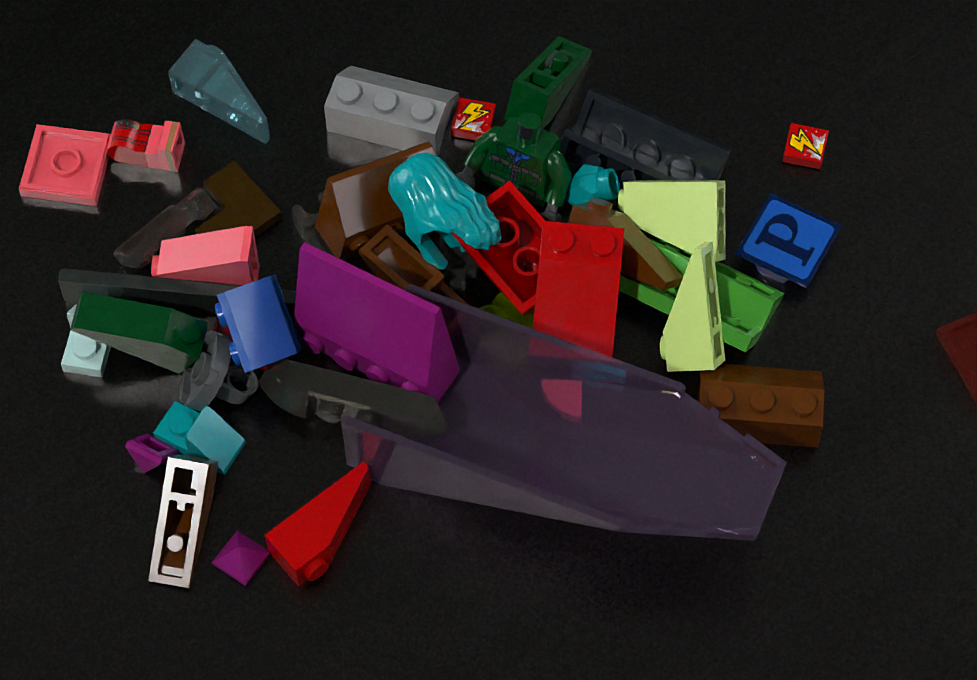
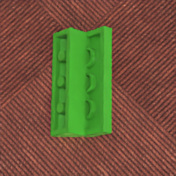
(743, 301)

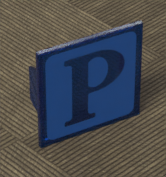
(788, 241)

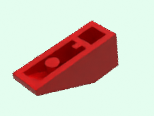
(312, 535)

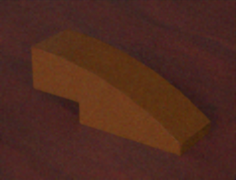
(401, 265)

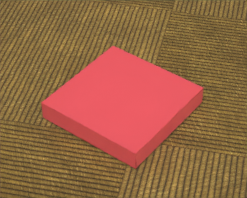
(65, 165)

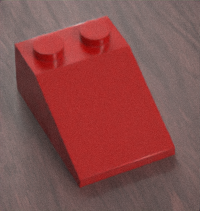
(579, 284)

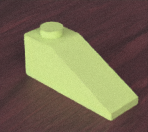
(694, 326)

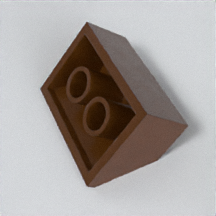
(360, 205)
(767, 402)

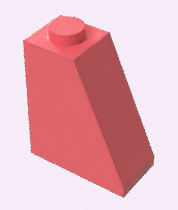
(212, 257)

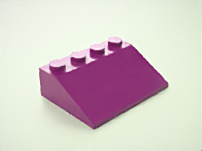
(372, 325)

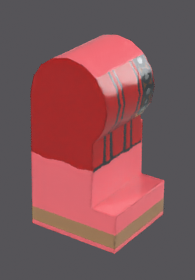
(147, 144)

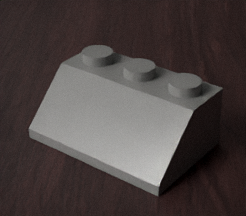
(388, 109)

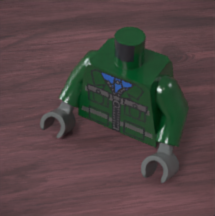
(526, 158)

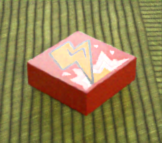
(472, 118)
(805, 146)

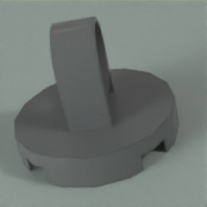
(212, 375)

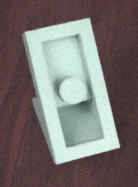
(83, 353)

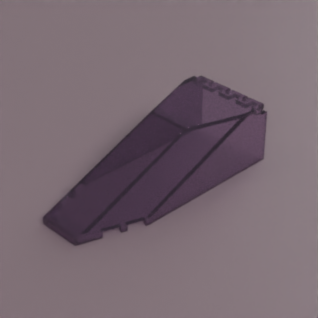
(573, 439)

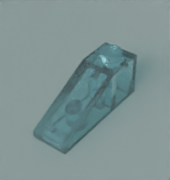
(211, 82)

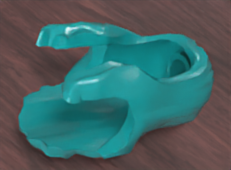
(440, 202)

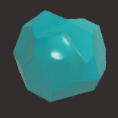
(593, 183)

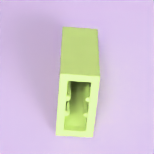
(678, 211)

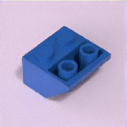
(258, 323)

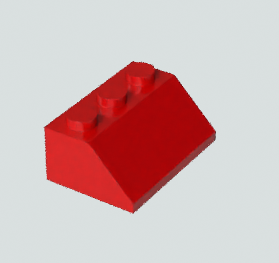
(515, 259)

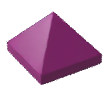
(149, 452)
(241, 558)

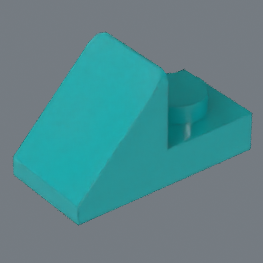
(200, 435)

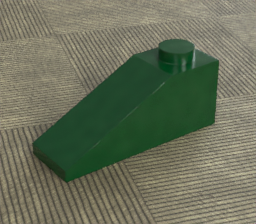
(547, 80)
(141, 329)

